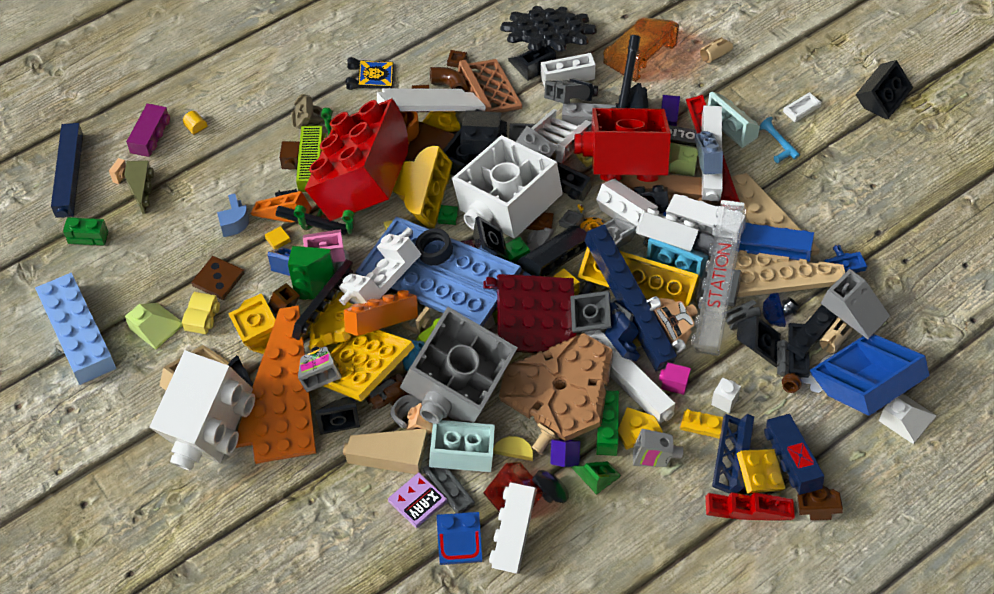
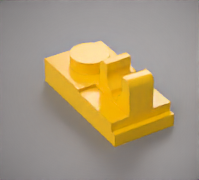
(701, 423)

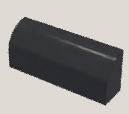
(554, 252)

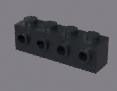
(573, 182)

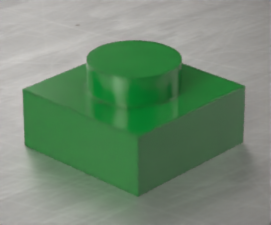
(448, 215)

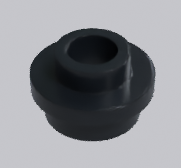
(790, 306)

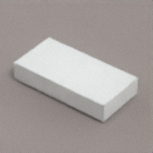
(802, 107)

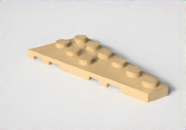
(761, 208)
(778, 274)

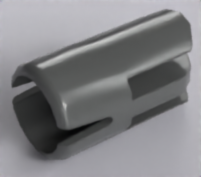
(742, 313)

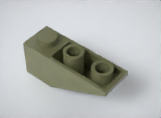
(138, 177)

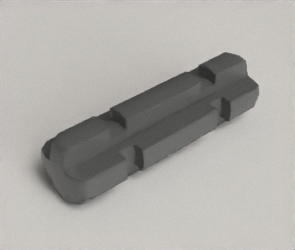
(782, 358)

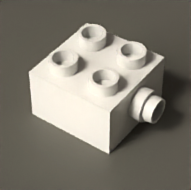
(507, 186)
(202, 410)

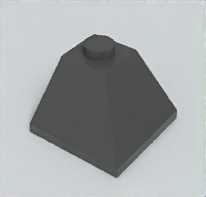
(591, 312)

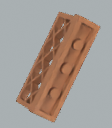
(478, 89)

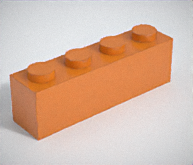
(380, 313)

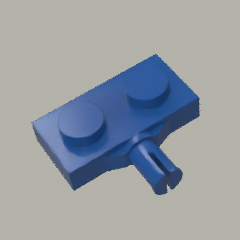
(850, 261)

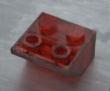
(513, 473)

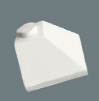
(906, 418)

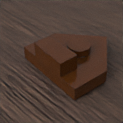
(820, 504)

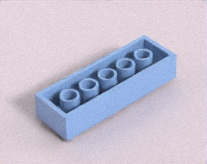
(75, 328)

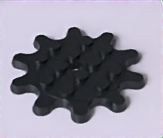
(548, 28)

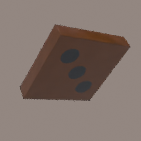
(217, 277)

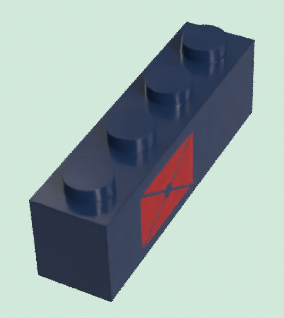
(794, 454)

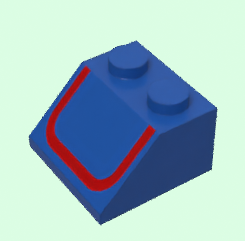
(459, 538)

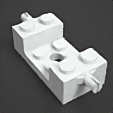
(399, 256)

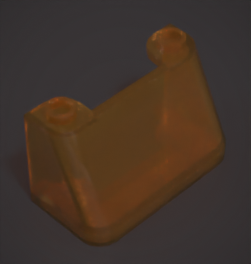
(653, 34)

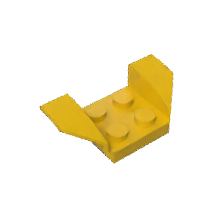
(254, 323)

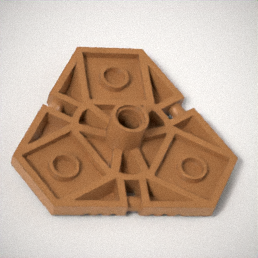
(561, 386)

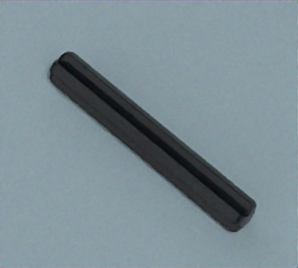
(311, 220)

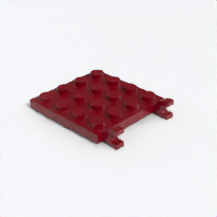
(533, 310)

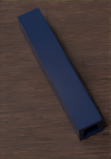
(67, 170)

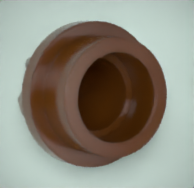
(791, 382)

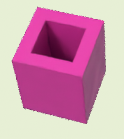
(674, 378)

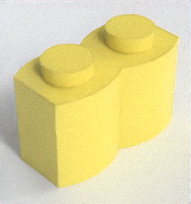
(200, 313)

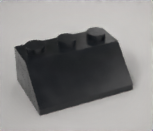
(885, 89)

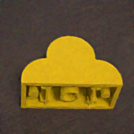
(424, 183)

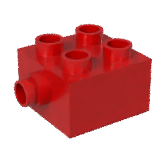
(627, 143)

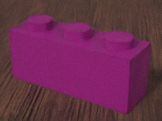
(148, 130)

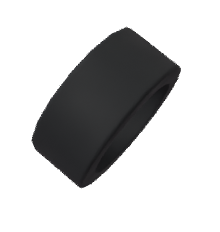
(434, 235)

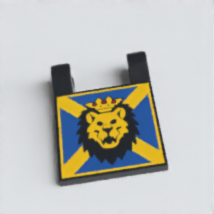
(371, 74)

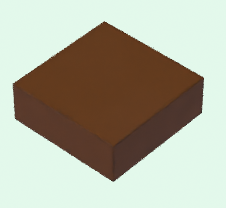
(455, 57)

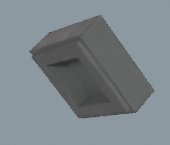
(571, 219)

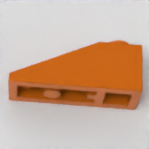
(268, 207)

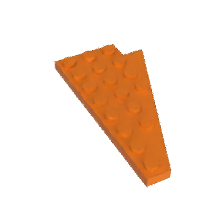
(282, 411)

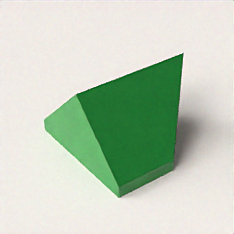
(597, 475)

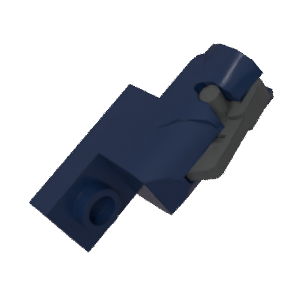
(623, 332)

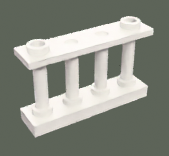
(565, 145)

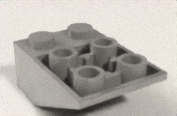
(856, 304)

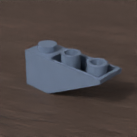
(709, 153)

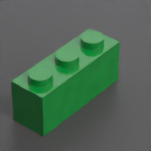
(608, 432)

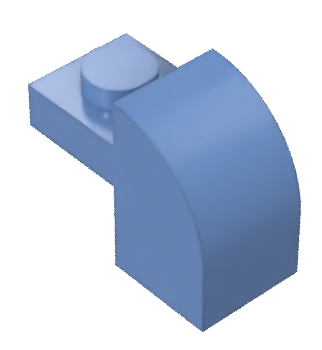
(235, 219)

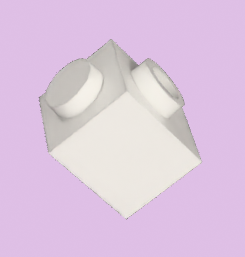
(726, 395)

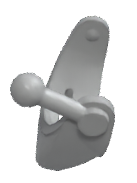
(401, 406)

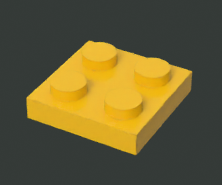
(761, 471)

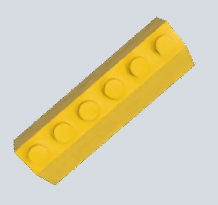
(651, 277)

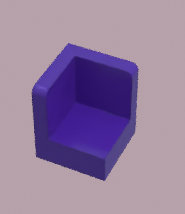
(565, 453)

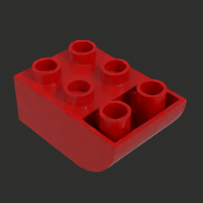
(359, 159)

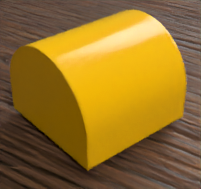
(194, 122)

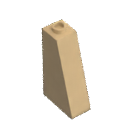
(388, 450)

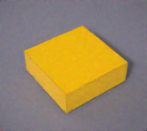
(277, 238)

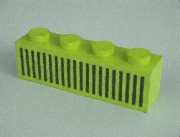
(308, 153)

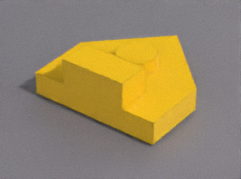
(443, 120)
(632, 424)

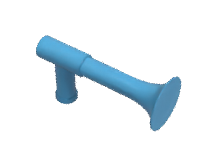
(789, 149)

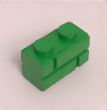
(85, 231)

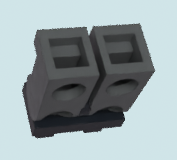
(564, 90)

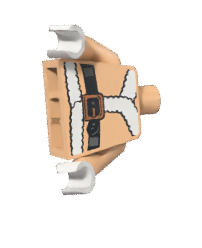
(674, 320)

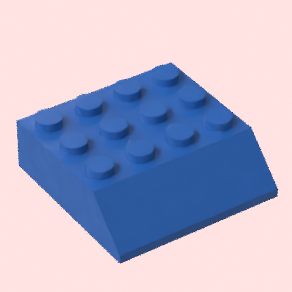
(870, 373)

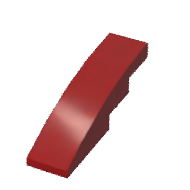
(752, 507)

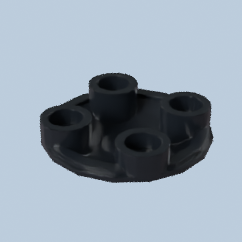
(551, 487)

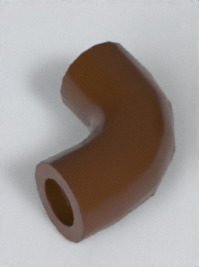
(449, 77)

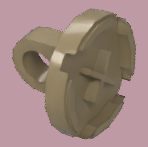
(304, 111)

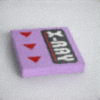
(417, 500)

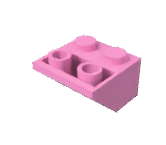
(327, 240)

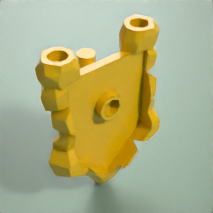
(330, 325)

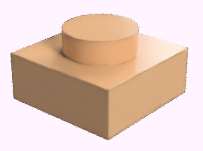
(117, 171)

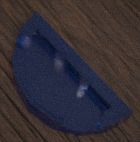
(773, 310)

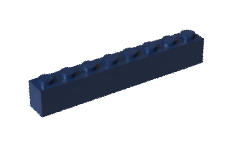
(630, 296)

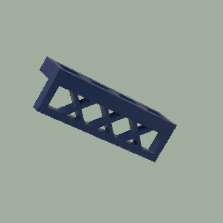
(741, 443)

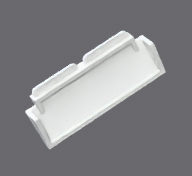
(431, 99)

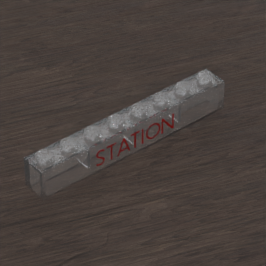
(719, 278)

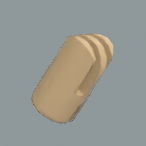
(715, 49)
(834, 337)

